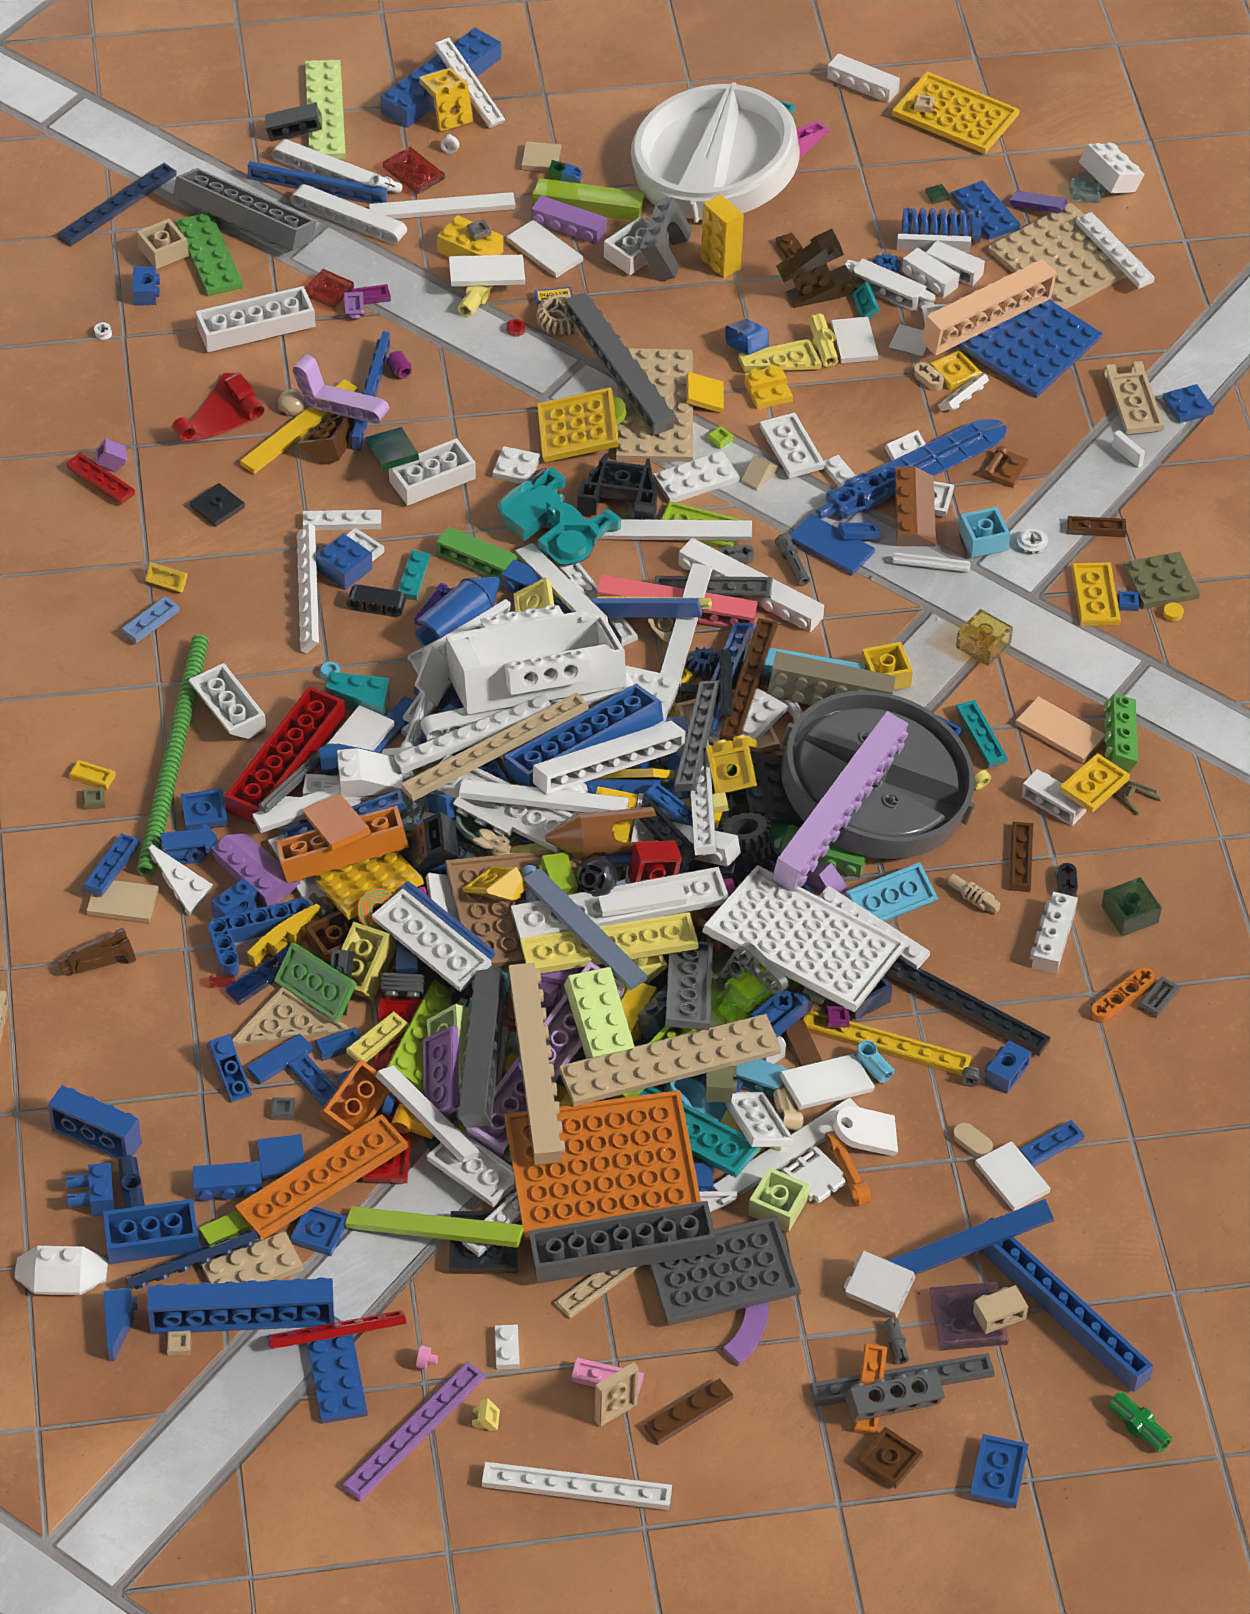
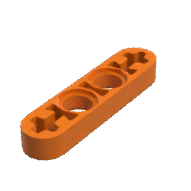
(1120, 993)

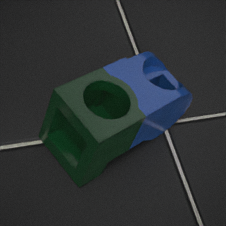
(564, 172)

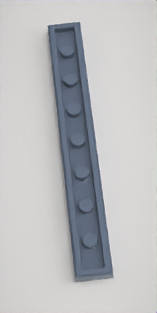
(585, 929)

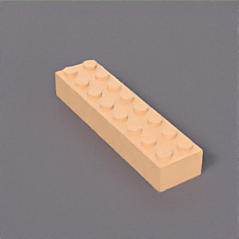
(988, 307)

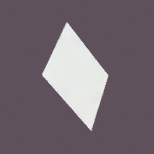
(908, 340)

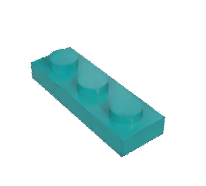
(414, 574)

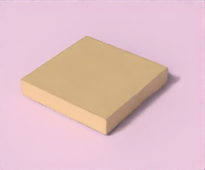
(539, 156)

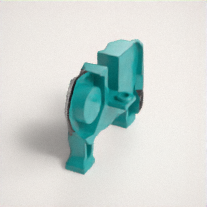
(538, 504)

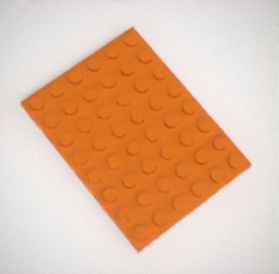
(615, 1162)

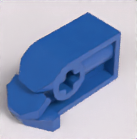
(189, 845)
(782, 1016)

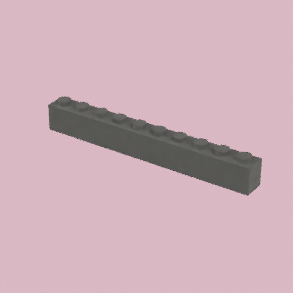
(620, 363)

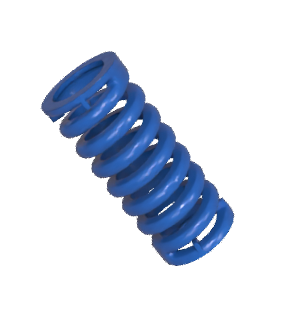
(910, 216)

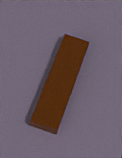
(1021, 856)

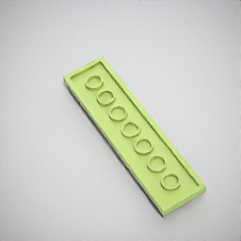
(325, 88)

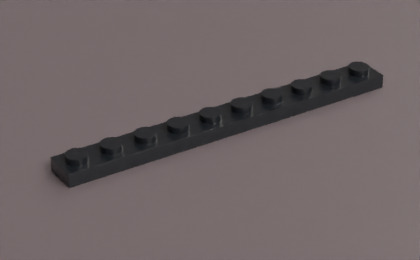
(969, 1006)

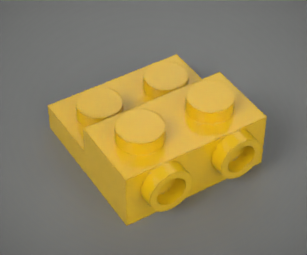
(768, 386)

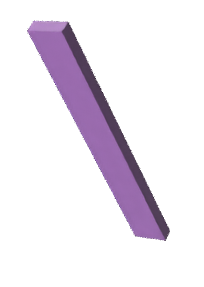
(413, 1431)

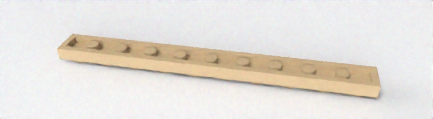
(494, 746)

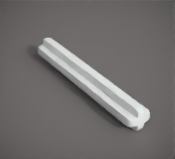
(931, 562)

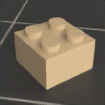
(162, 243)

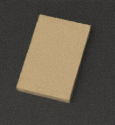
(125, 902)
(616, 1394)

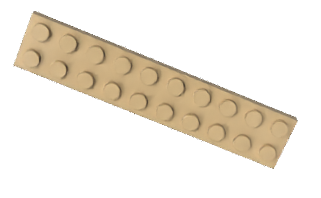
(670, 1060)

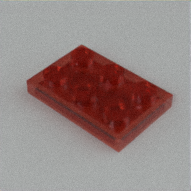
(413, 170)

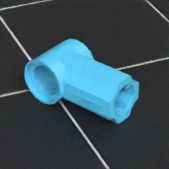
(874, 1061)

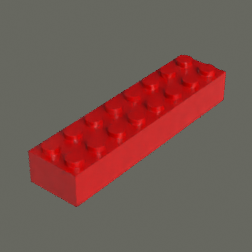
(288, 747)

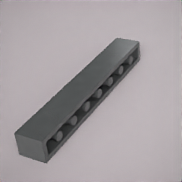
(482, 1048)

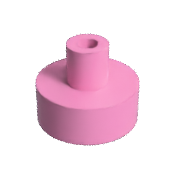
(425, 1357)

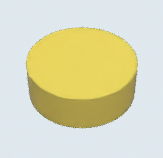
(982, 779)

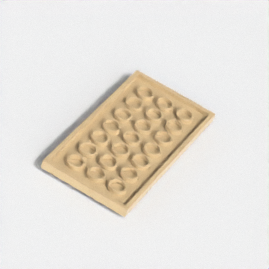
(668, 372)

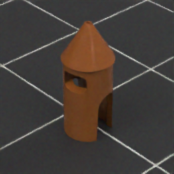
(593, 833)

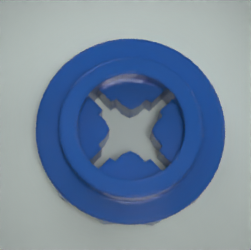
(895, 263)

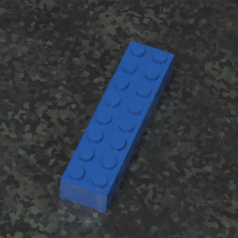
(411, 101)
(613, 718)
(241, 1305)

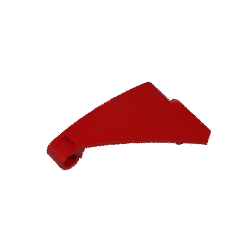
(227, 408)

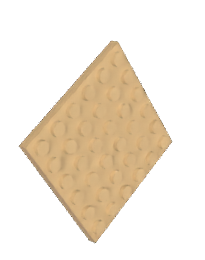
(1067, 249)

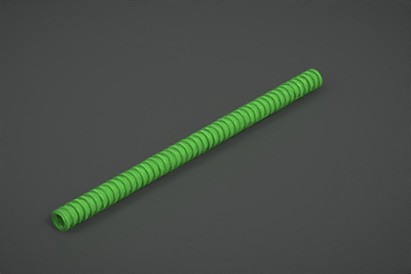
(172, 754)

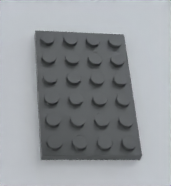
(745, 1272)

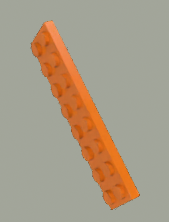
(321, 1177)

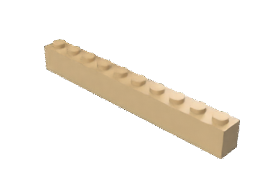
(535, 1064)

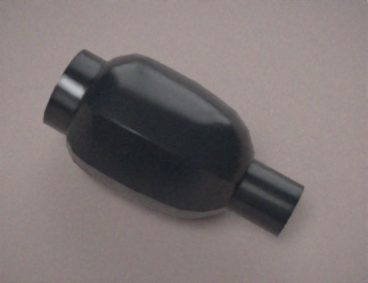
(326, 908)

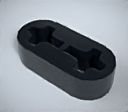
(1071, 881)

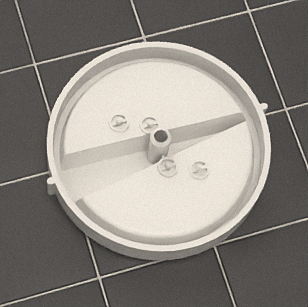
(716, 144)

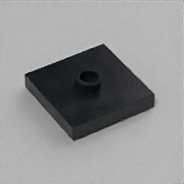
(217, 504)

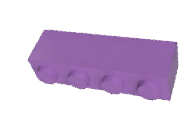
(569, 219)

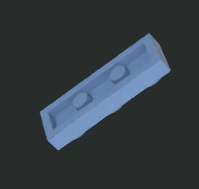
(150, 619)

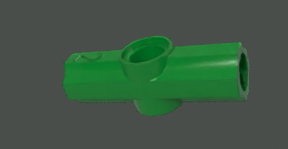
(1140, 1422)

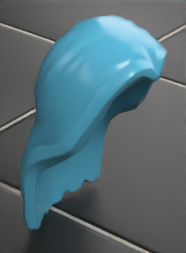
(694, 1096)

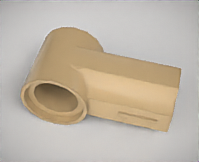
(787, 1110)

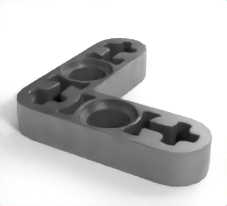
(750, 964)

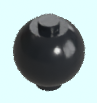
(596, 874)

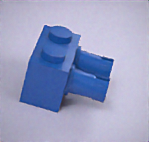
(100, 1185)

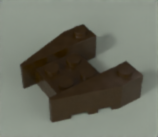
(811, 273)

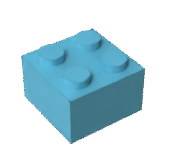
(984, 532)

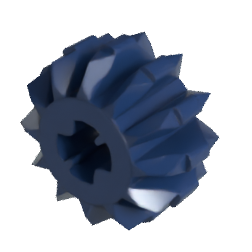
(703, 662)

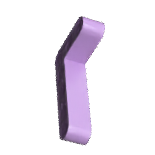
(334, 399)

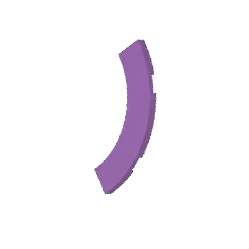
(749, 1334)

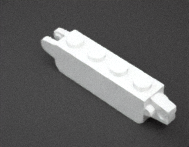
(890, 285)

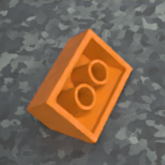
(355, 1099)

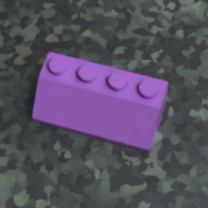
(248, 860)

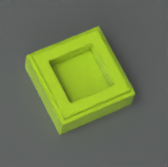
(720, 437)

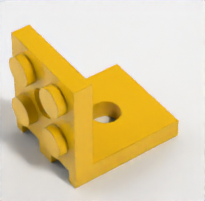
(448, 91)
(734, 752)

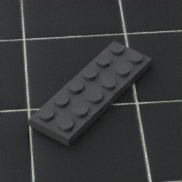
(689, 988)

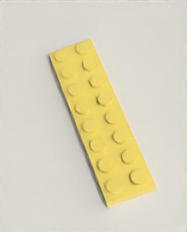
(635, 938)

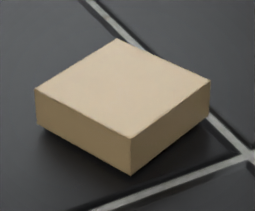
(924, 103)
(178, 1343)

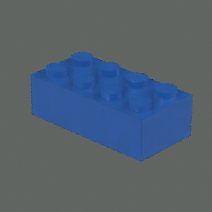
(94, 1123)
(151, 1231)

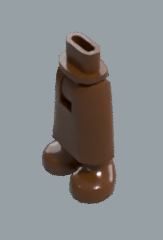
(98, 953)

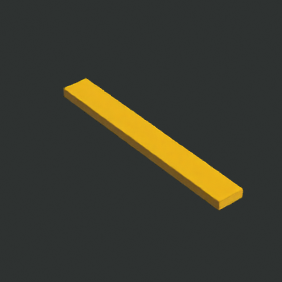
(288, 435)
(891, 1044)

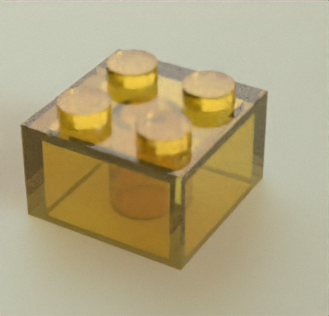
(984, 637)

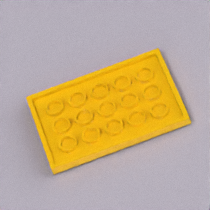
(957, 113)

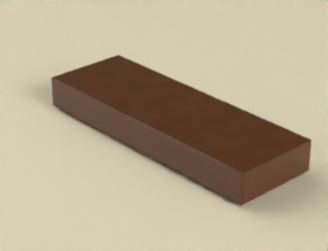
(1096, 526)

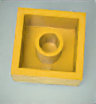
(889, 660)

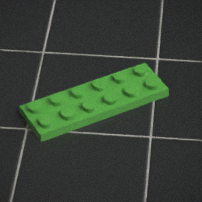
(209, 254)

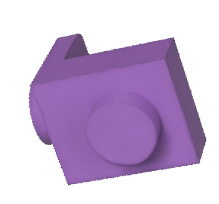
(354, 304)

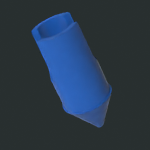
(458, 607)

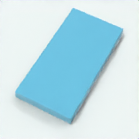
(895, 893)

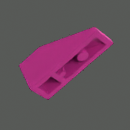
(810, 135)

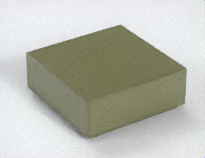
(94, 798)

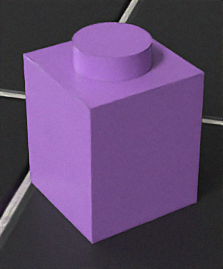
(111, 454)

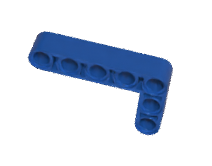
(245, 926)

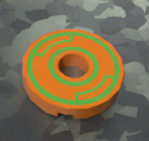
(366, 903)

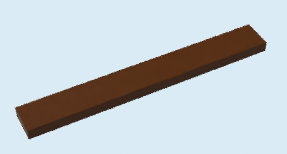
(749, 678)

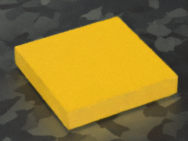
(955, 369)
(704, 392)

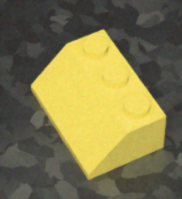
(372, 957)

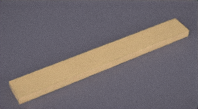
(590, 1290)

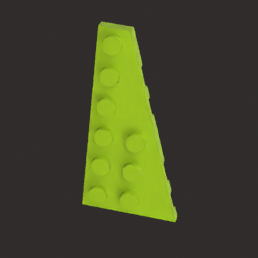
(409, 1052)

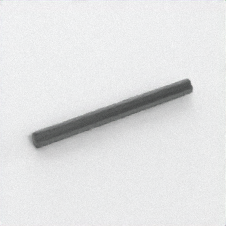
(290, 783)

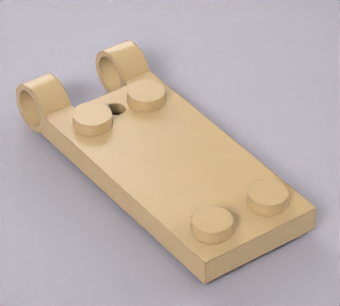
(1134, 399)

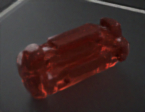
(221, 980)

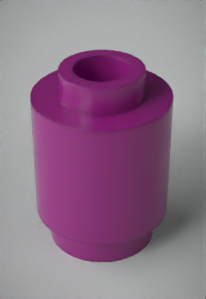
(399, 364)

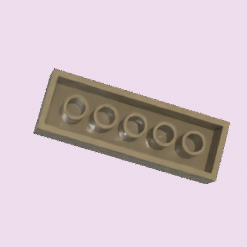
(812, 680)

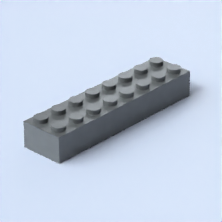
(244, 209)
(622, 1241)

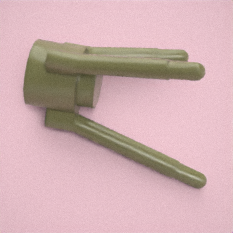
(1130, 787)

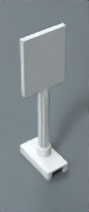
(431, 683)

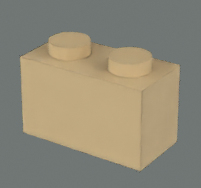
(1000, 1309)

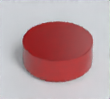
(515, 327)

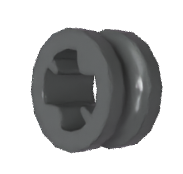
(971, 1076)

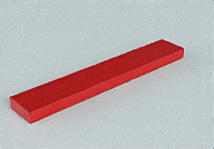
(336, 1329)

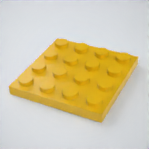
(578, 424)
(350, 882)

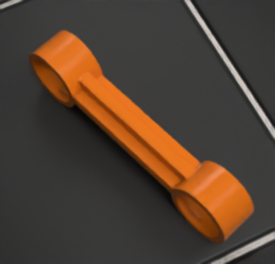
(859, 1190)

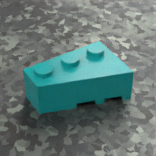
(358, 690)

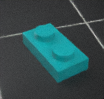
(865, 301)

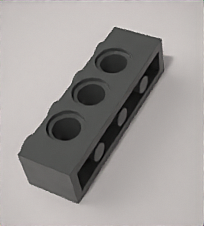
(863, 1408)

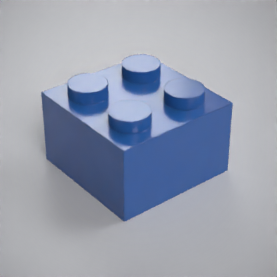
(344, 561)

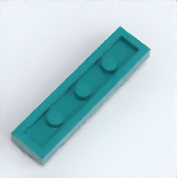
(981, 733)

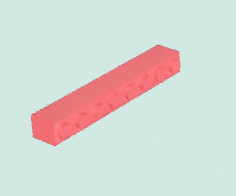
(724, 609)

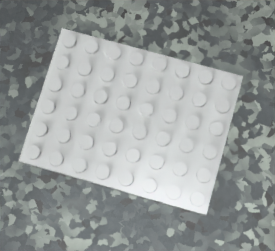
(806, 938)

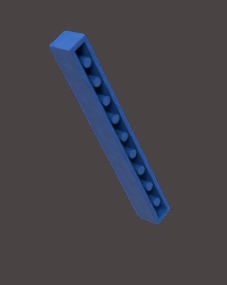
(1071, 1312)

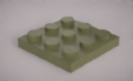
(1161, 580)

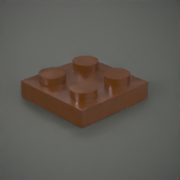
(890, 1457)

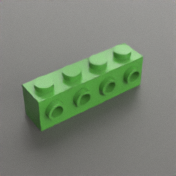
(1121, 731)

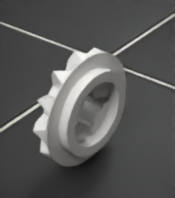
(1038, 536)

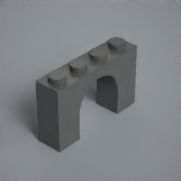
(655, 248)

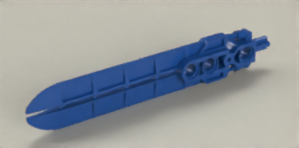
(876, 486)

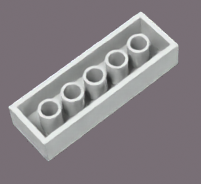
(255, 319)

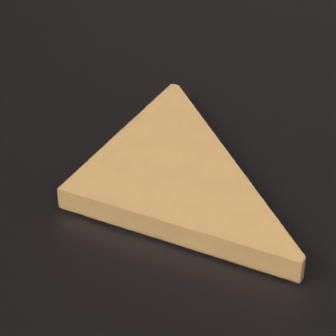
(285, 1018)

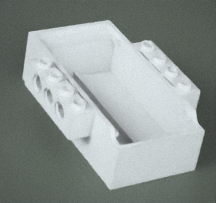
(532, 656)

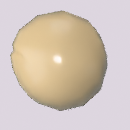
(291, 402)

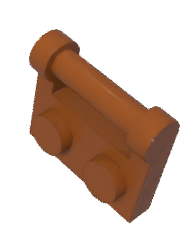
(1011, 469)

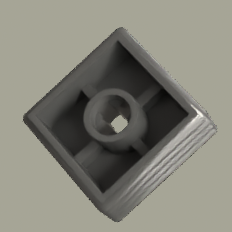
(403, 985)

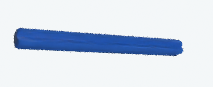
(448, 919)

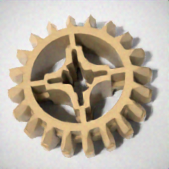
(552, 316)

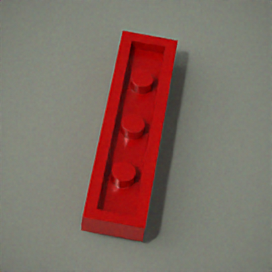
(100, 478)

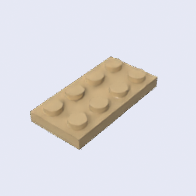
(260, 1262)

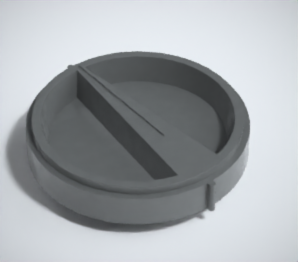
(919, 795)

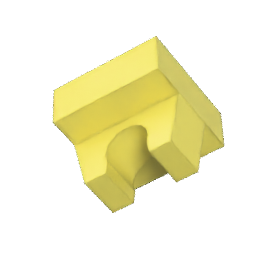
(487, 1416)

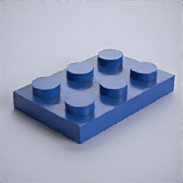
(999, 1471)

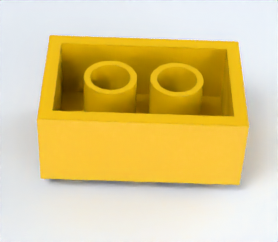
(457, 241)

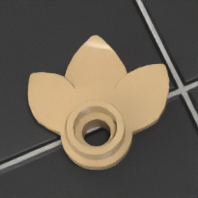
(498, 844)

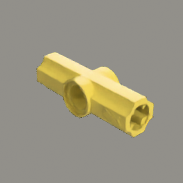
(474, 297)
(823, 340)

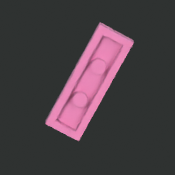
(591, 1373)

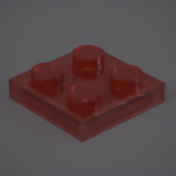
(328, 288)

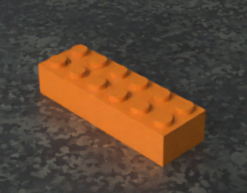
(311, 856)

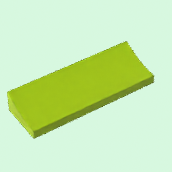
(596, 199)

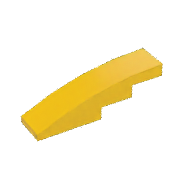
(287, 932)

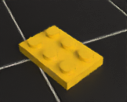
(1094, 783)

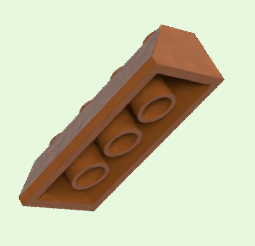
(914, 507)

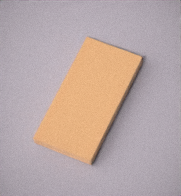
(1060, 729)

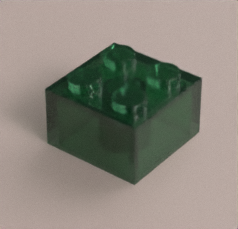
(1131, 906)

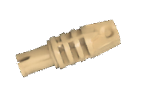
(974, 894)

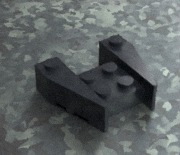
(619, 482)

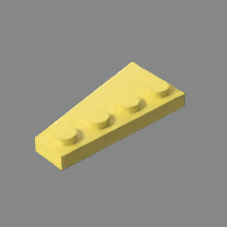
(790, 356)

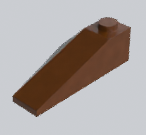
(328, 439)

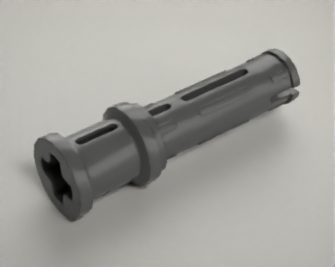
(789, 553)

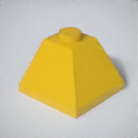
(498, 883)

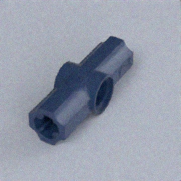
(131, 1178)

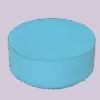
(328, 667)

